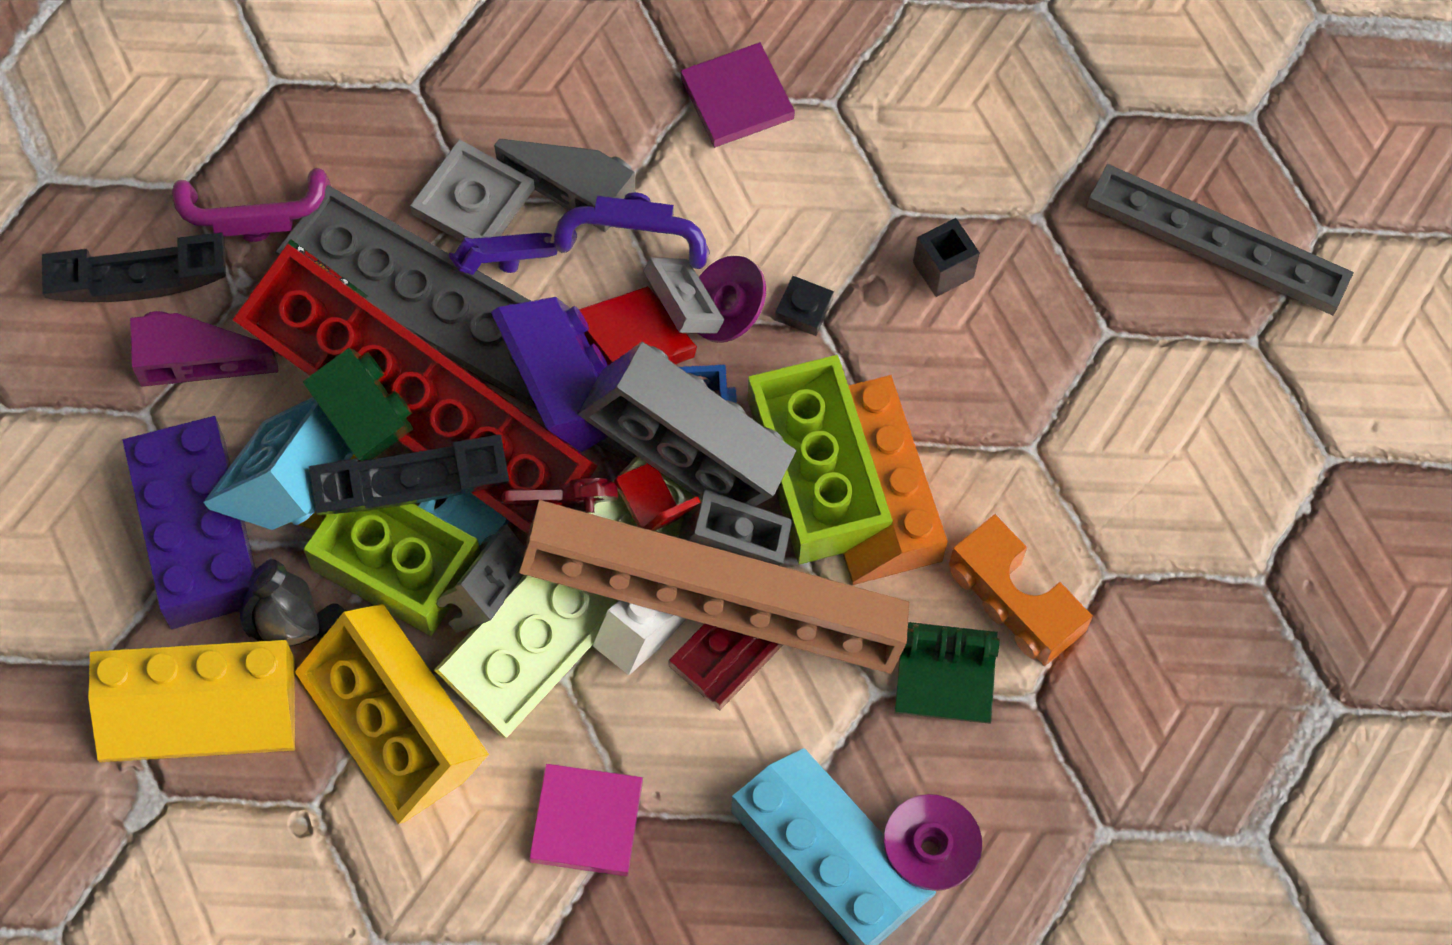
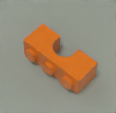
(1041, 623)

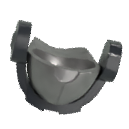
(283, 607)

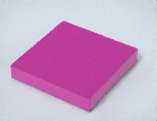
(586, 820)

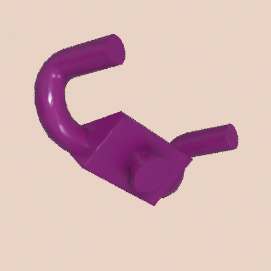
(251, 221)

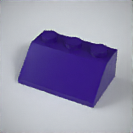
(554, 363)

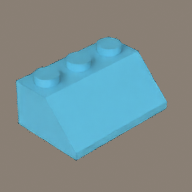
(271, 474)

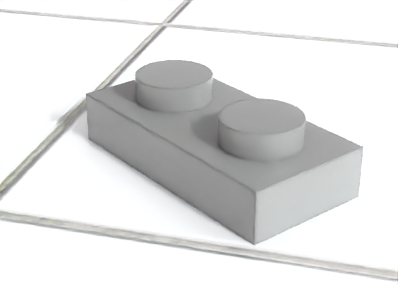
(683, 295)

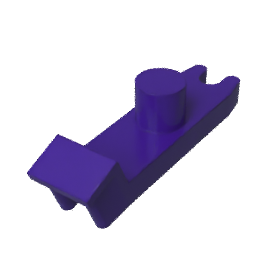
(503, 249)

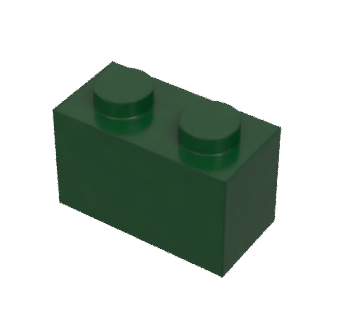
(359, 403)

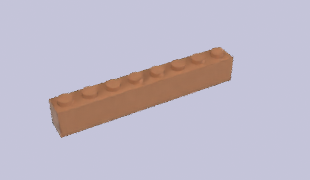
(715, 587)

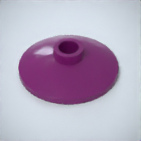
(738, 293)
(937, 821)

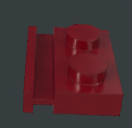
(721, 661)

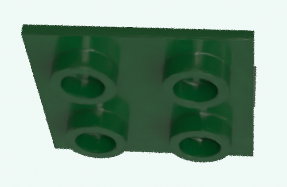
(947, 673)

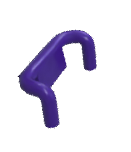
(632, 213)

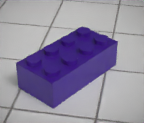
(195, 554)

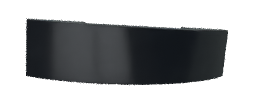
(134, 275)
(409, 477)

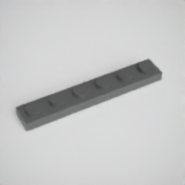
(1220, 239)

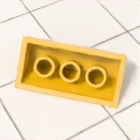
(192, 700)
(390, 711)

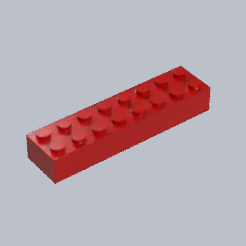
(316, 317)

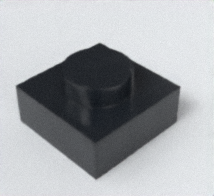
(804, 305)

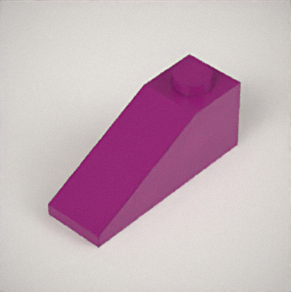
(184, 349)

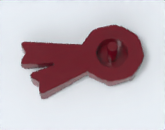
(576, 491)

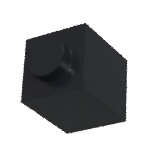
(946, 257)

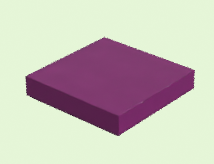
(737, 94)

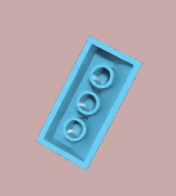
(827, 848)

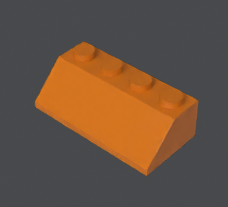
(916, 530)

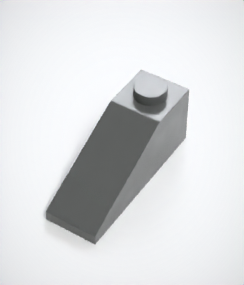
(567, 173)

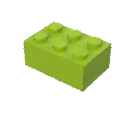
(394, 559)

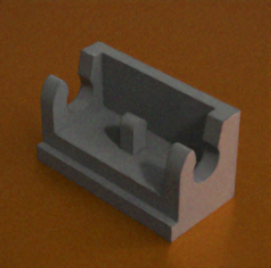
(486, 581)

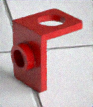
(650, 498)

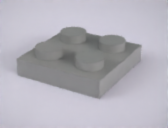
(472, 194)

